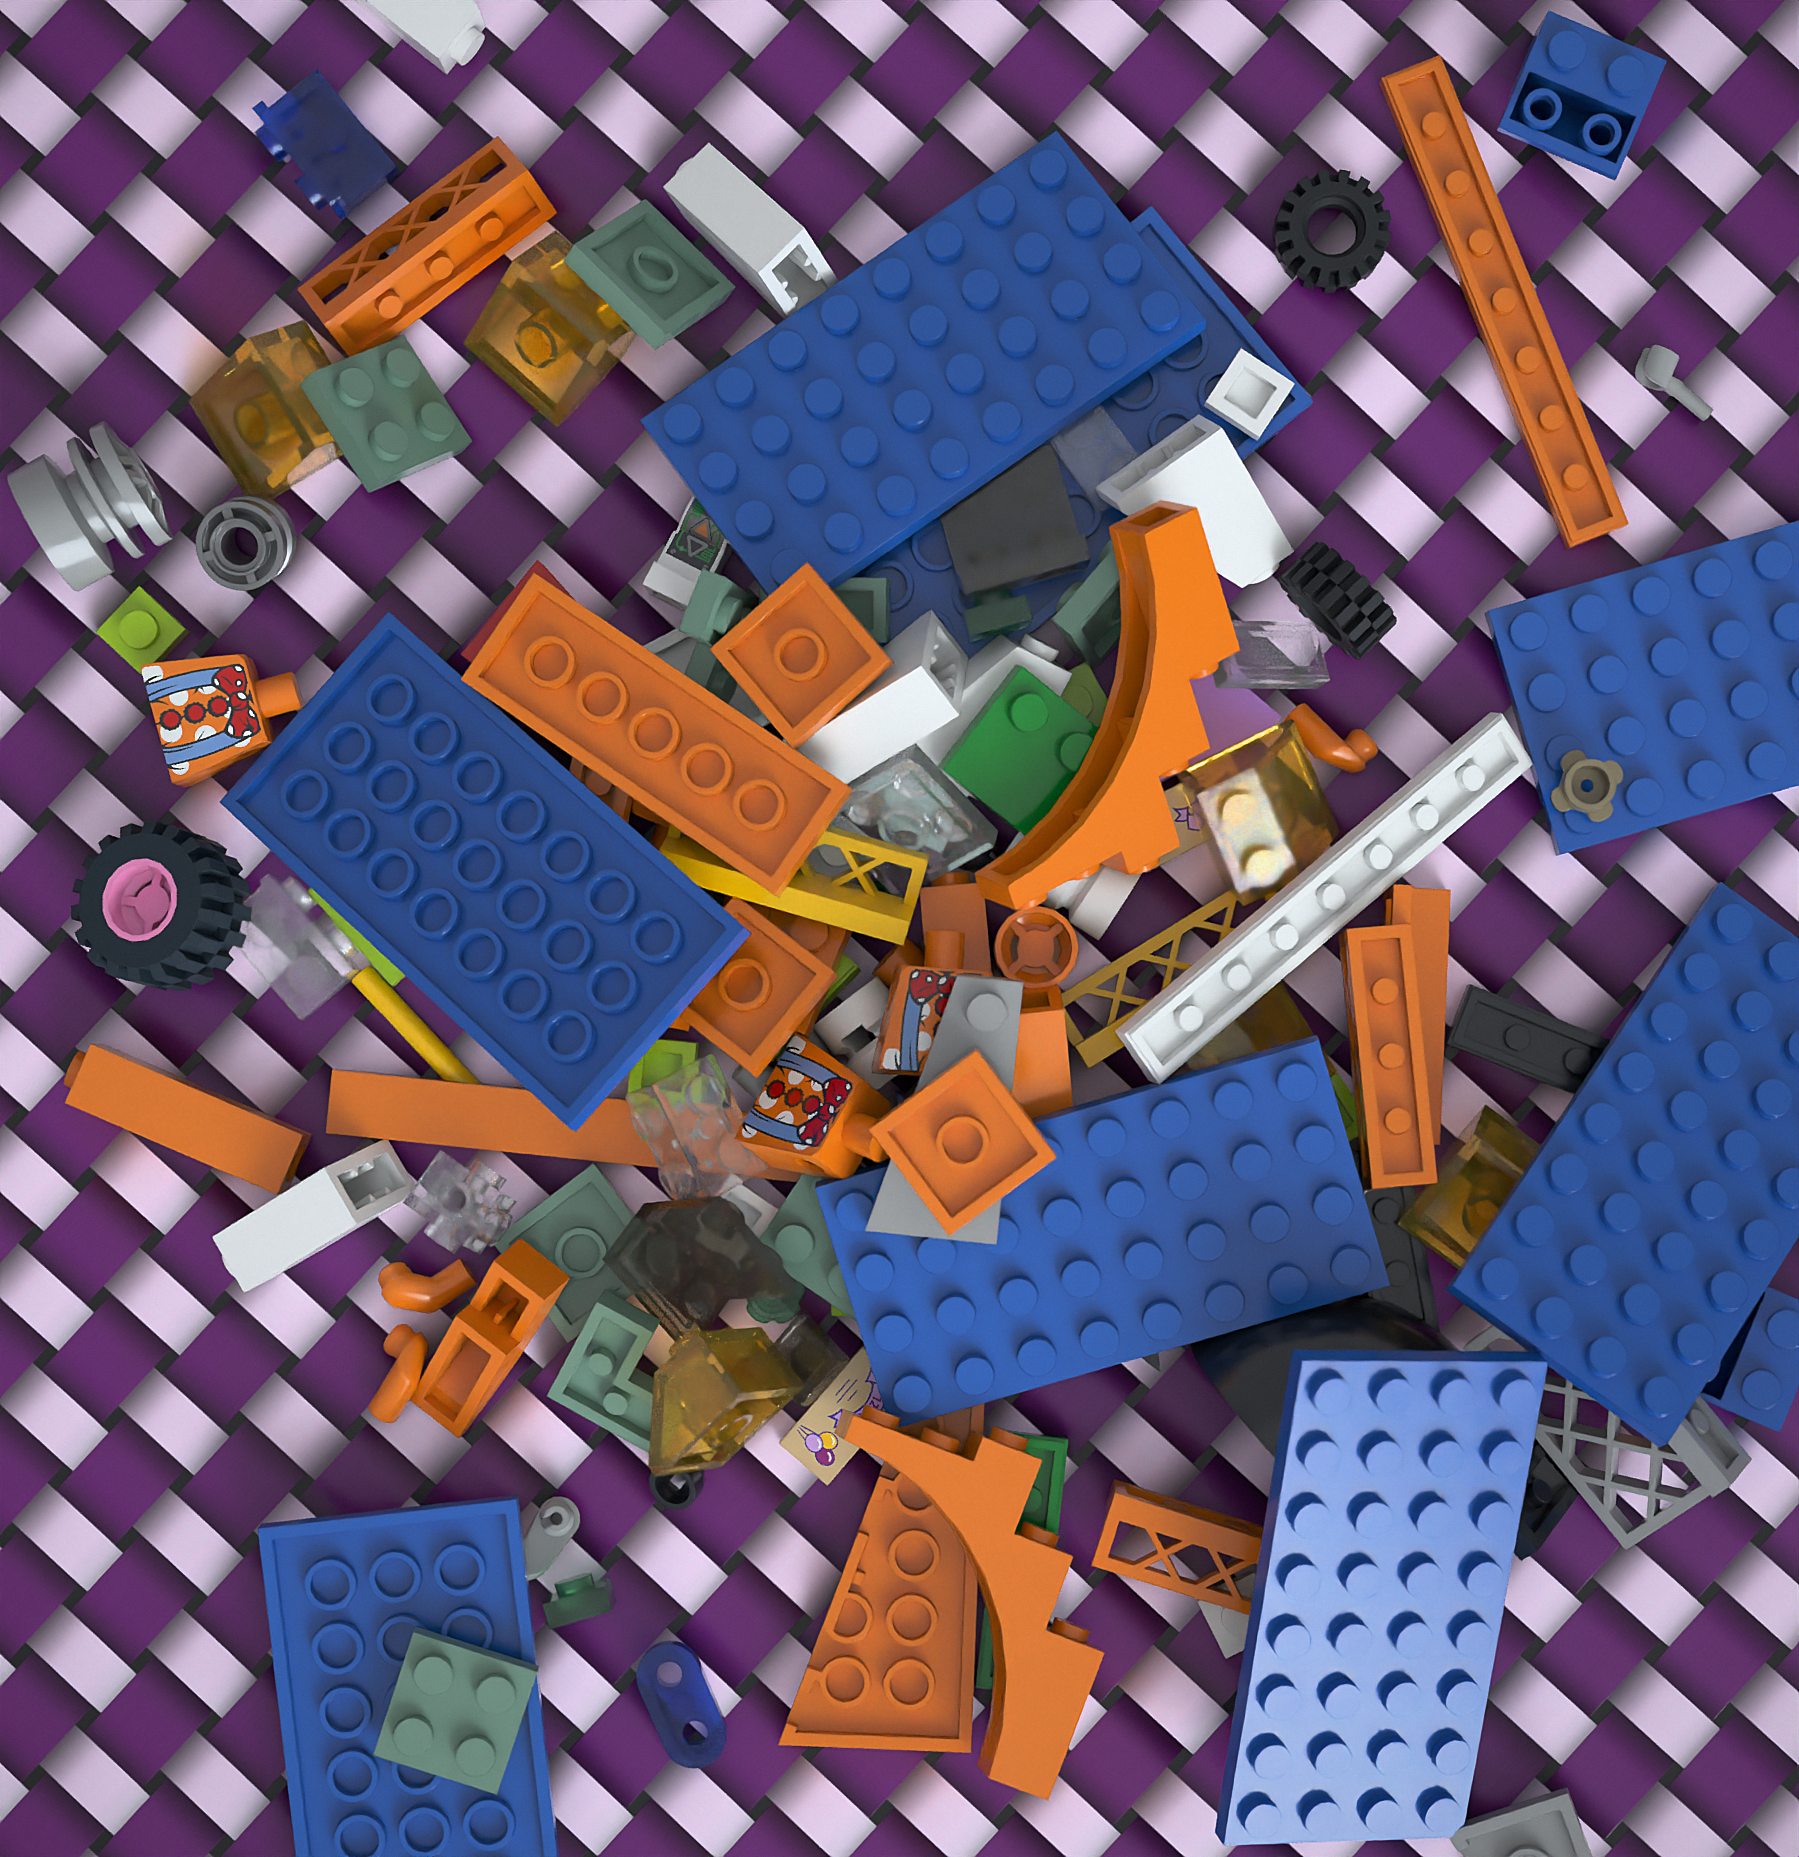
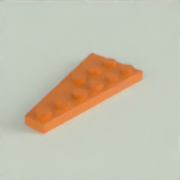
(899, 1628)

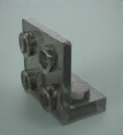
(1015, 529)
(692, 1259)

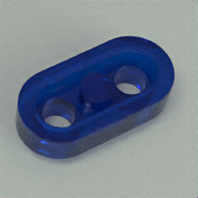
(680, 1703)

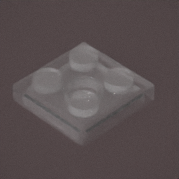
(918, 809)

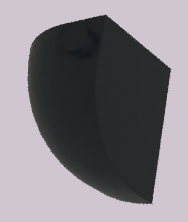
(1254, 1362)

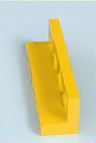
(814, 894)
(1106, 1041)

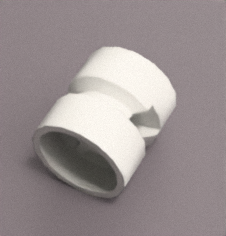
(1094, 899)
(848, 1026)

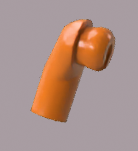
(1328, 747)
(423, 1293)
(403, 1378)

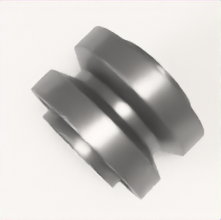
(219, 551)

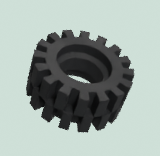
(1342, 194)
(1337, 600)

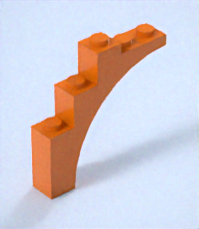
(1169, 634)
(1038, 1669)

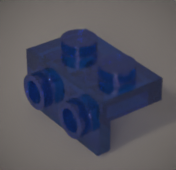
(327, 144)

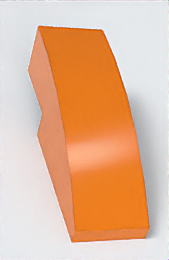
(489, 1336)

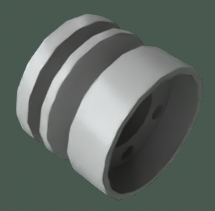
(90, 506)

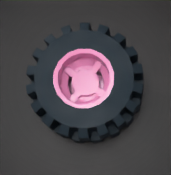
(161, 906)

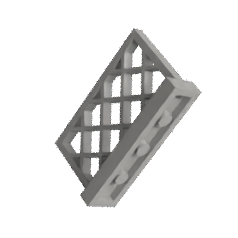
(1699, 1443)

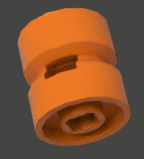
(1036, 947)

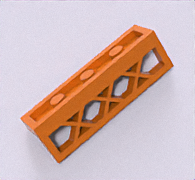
(431, 255)
(1430, 918)
(1387, 1057)
(1189, 1526)

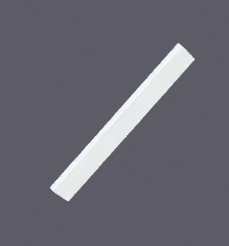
(1323, 898)

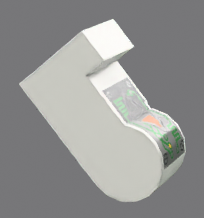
(690, 549)

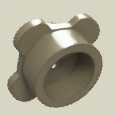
(1601, 774)

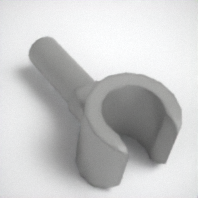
(1656, 372)

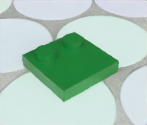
(1020, 750)

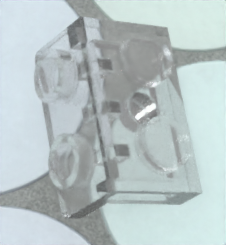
(293, 948)
(692, 1130)

